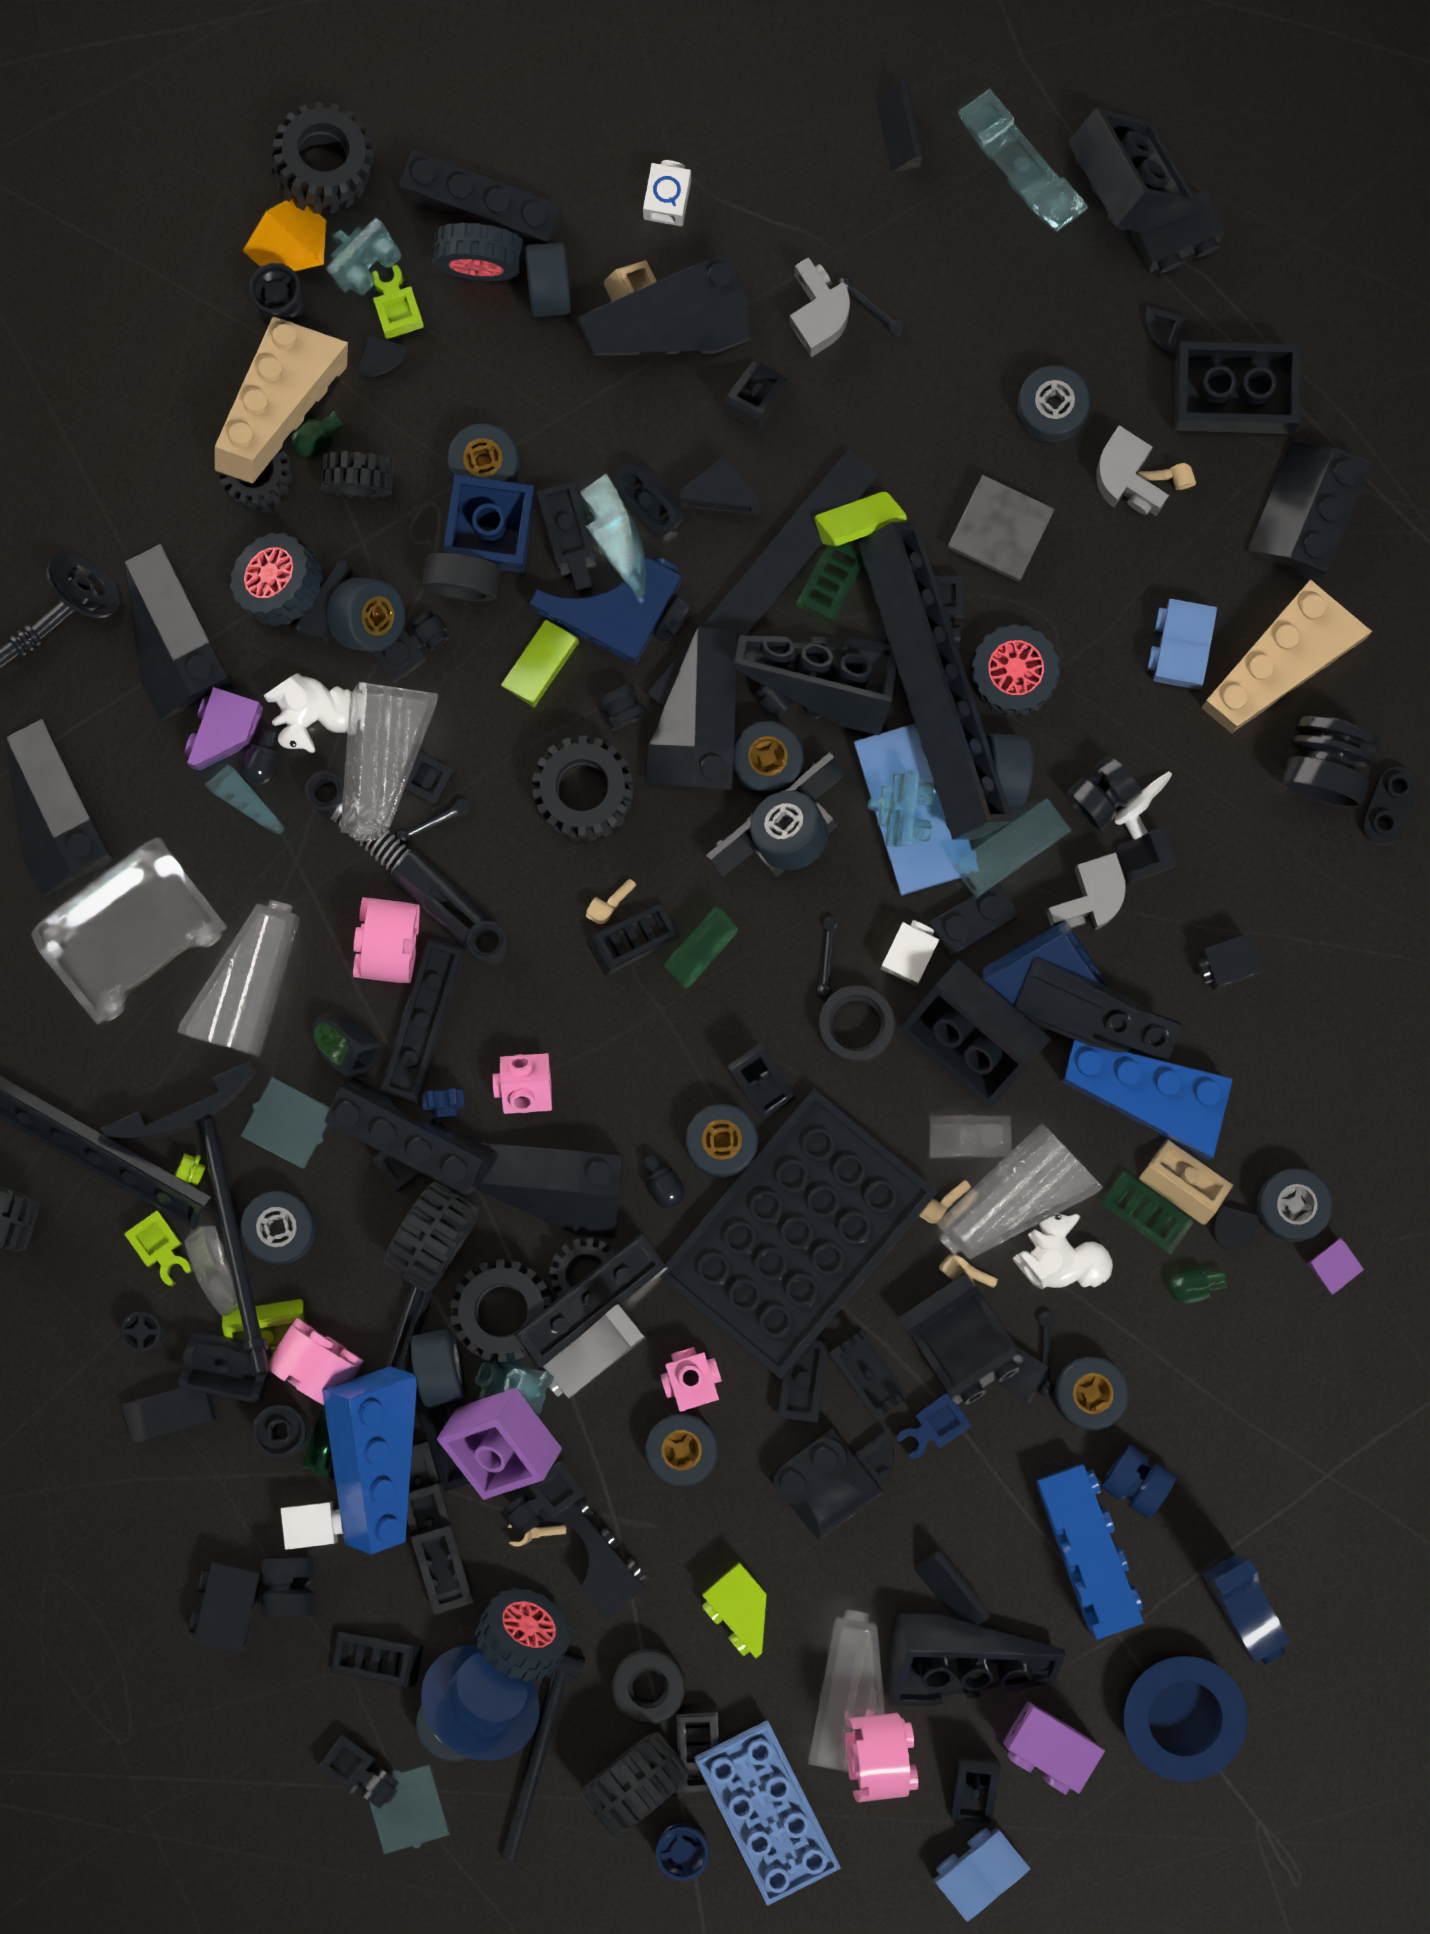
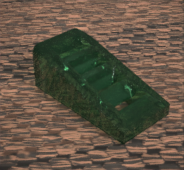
(817, 607)
(1177, 1232)

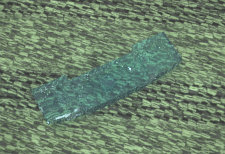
(1020, 162)

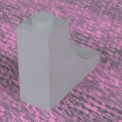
(593, 1352)

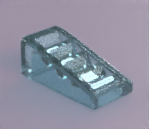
(236, 792)

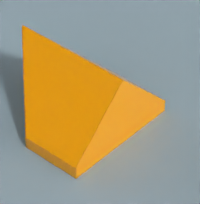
(288, 237)

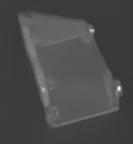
(125, 928)

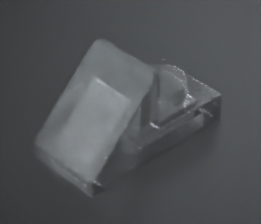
(970, 1136)

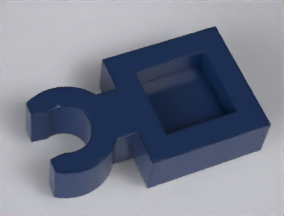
(444, 1103)
(939, 1422)

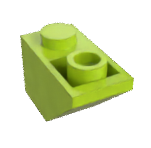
(741, 1605)

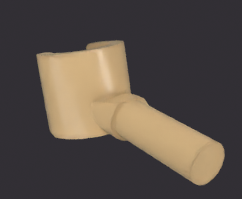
(1180, 473)
(601, 911)
(936, 1209)
(954, 1266)
(539, 1531)

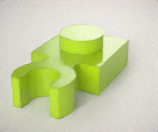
(396, 305)
(155, 1243)

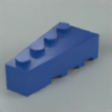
(1161, 1095)
(372, 1454)
(1089, 1551)

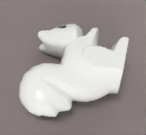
(303, 703)
(1059, 1264)

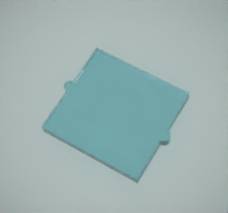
(287, 1123)
(413, 1813)

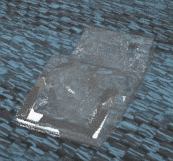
(214, 1276)

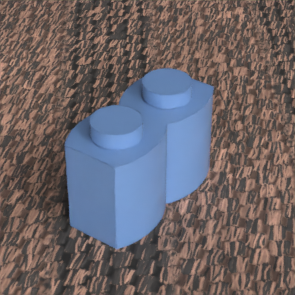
(1183, 643)
(980, 1873)

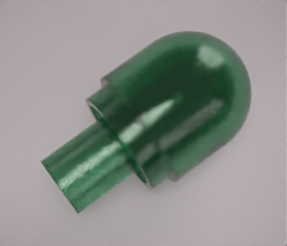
(314, 435)
(1195, 1285)

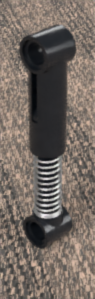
(418, 879)

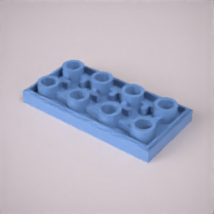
(916, 864)
(767, 1812)

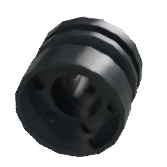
(1329, 769)

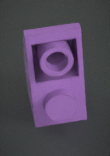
(225, 728)

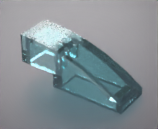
(616, 533)
(1011, 848)

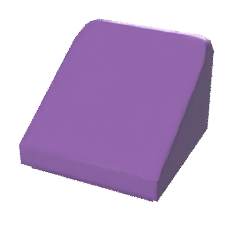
(1335, 1265)

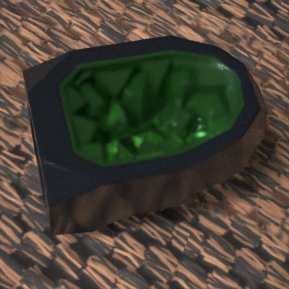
(345, 1044)

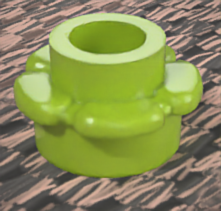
(190, 1170)

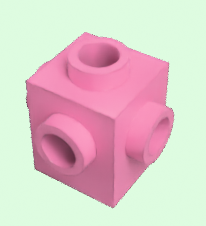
(524, 1083)
(696, 1395)

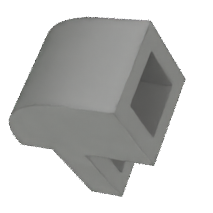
(826, 315)
(1118, 474)
(1102, 893)

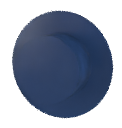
(477, 1707)
(1185, 1718)

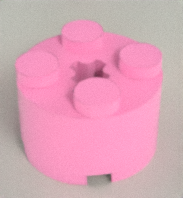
(386, 940)
(312, 1361)
(880, 1757)

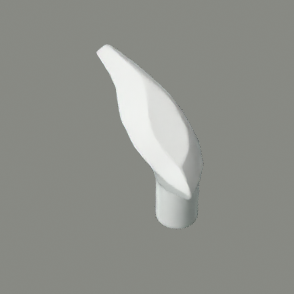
(1131, 813)

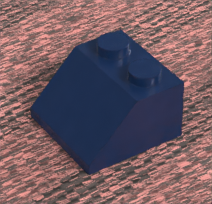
(490, 521)

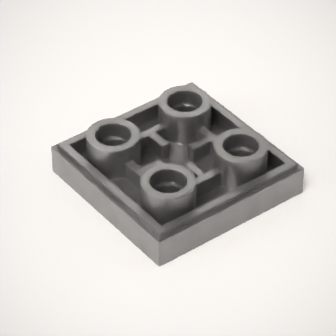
(1000, 528)

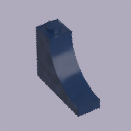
(618, 617)
(1055, 945)
(1246, 1608)

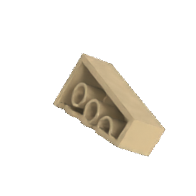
(279, 389)
(1293, 649)

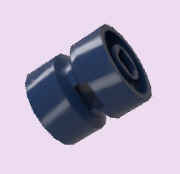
(1138, 1481)
(682, 1851)

